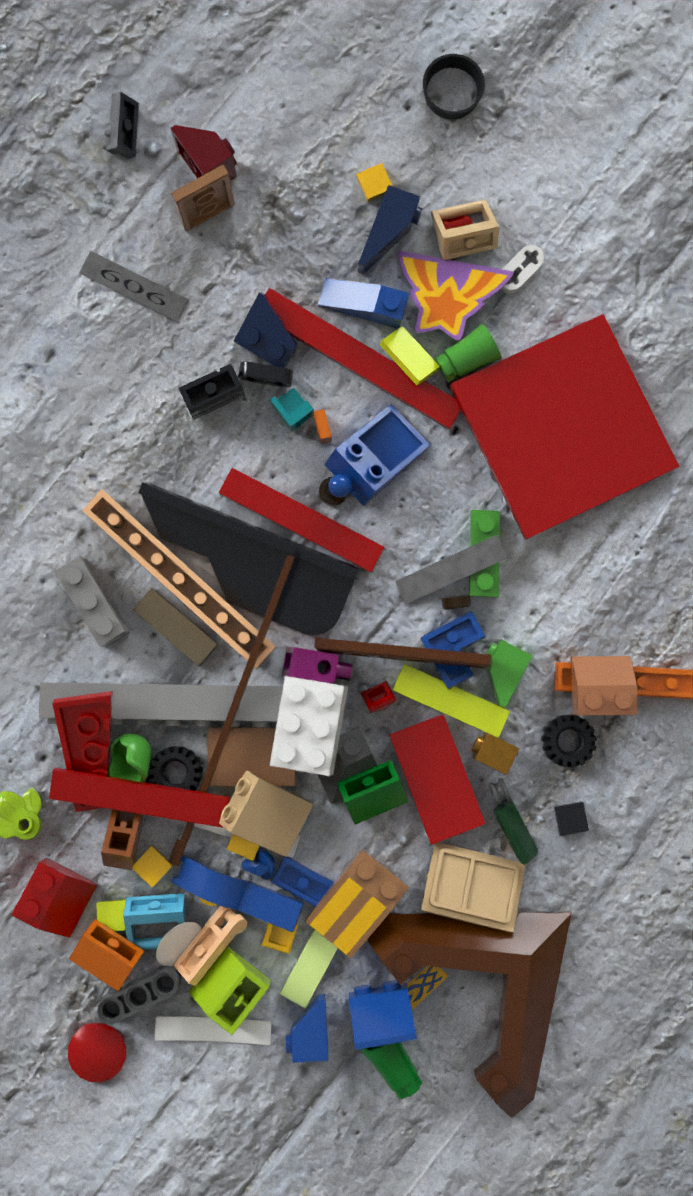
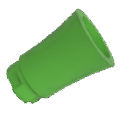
(468, 354)

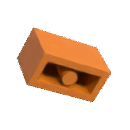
(106, 954)

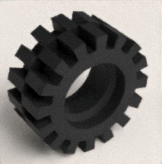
(585, 748)
(180, 755)

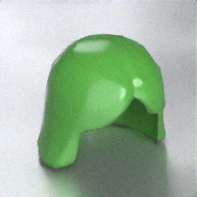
(130, 758)

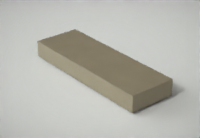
(175, 627)

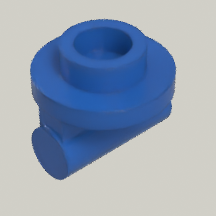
(261, 866)

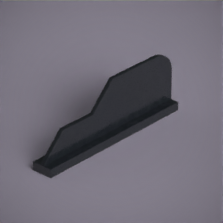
(251, 559)

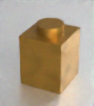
(494, 752)

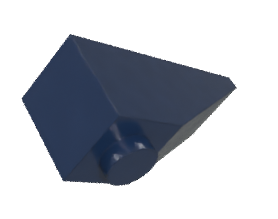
(391, 224)

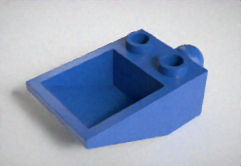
(374, 456)

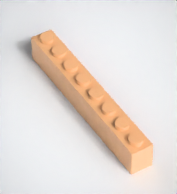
(176, 576)

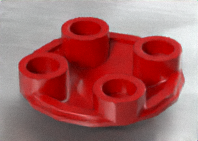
(97, 1052)

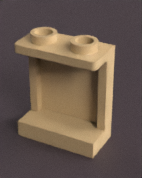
(265, 814)

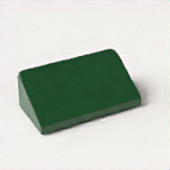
(516, 832)

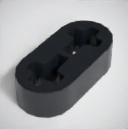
(265, 374)

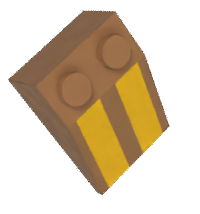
(356, 903)

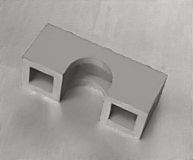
(91, 602)

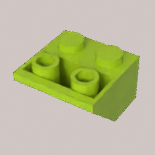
(230, 990)

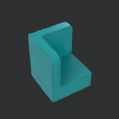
(292, 409)

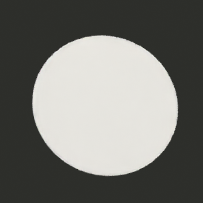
(176, 942)

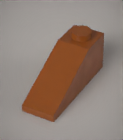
(122, 839)

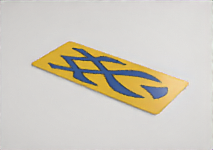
(424, 984)

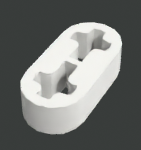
(526, 273)

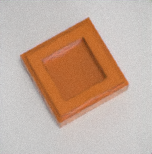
(322, 426)

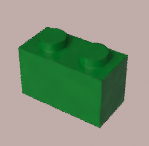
(372, 792)

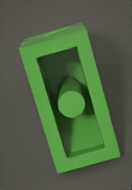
(507, 670)

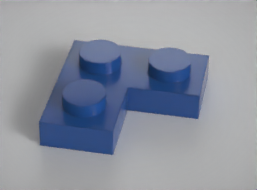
(454, 637)

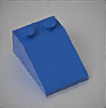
(381, 1015)

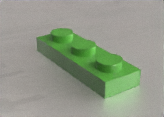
(483, 526)

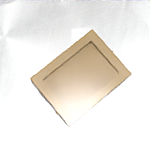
(473, 887)

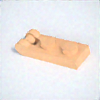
(209, 944)

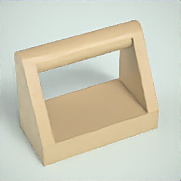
(468, 238)

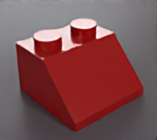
(54, 898)

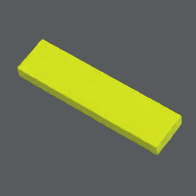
(451, 702)

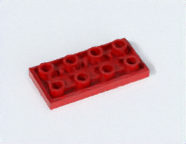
(437, 779)

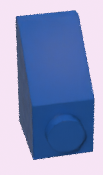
(309, 1034)

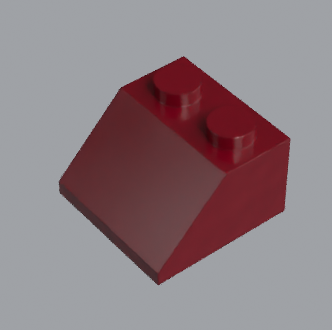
(203, 150)

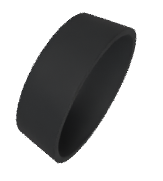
(460, 62)

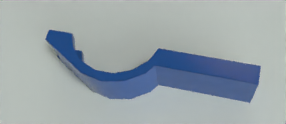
(238, 894)

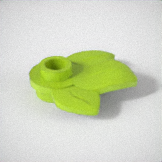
(18, 809)

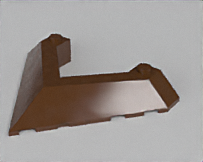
(530, 971)

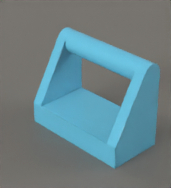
(152, 910)

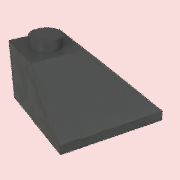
(351, 758)

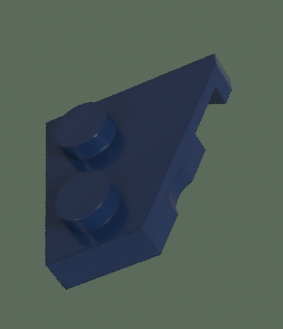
(265, 334)

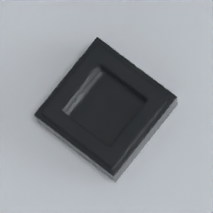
(571, 818)

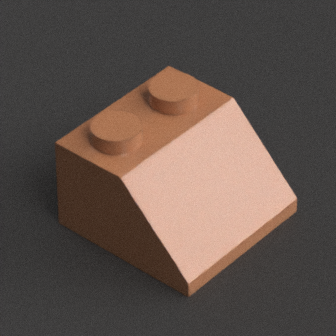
(603, 686)

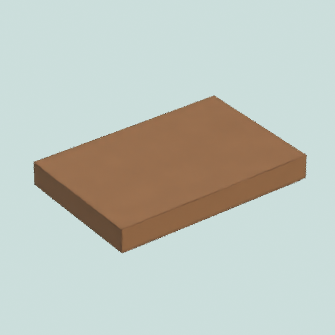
(204, 198)
(247, 751)

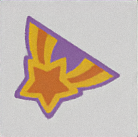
(448, 290)

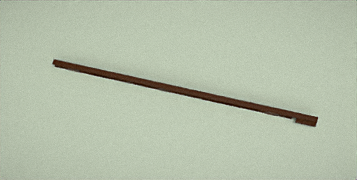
(180, 845)

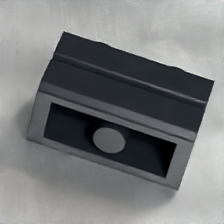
(212, 391)

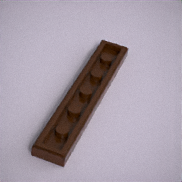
(404, 653)

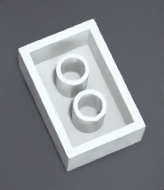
(308, 726)

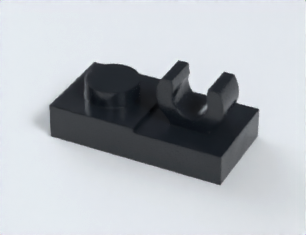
(123, 126)

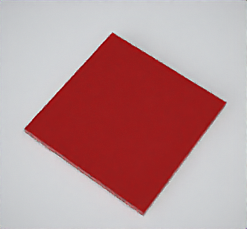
(564, 426)

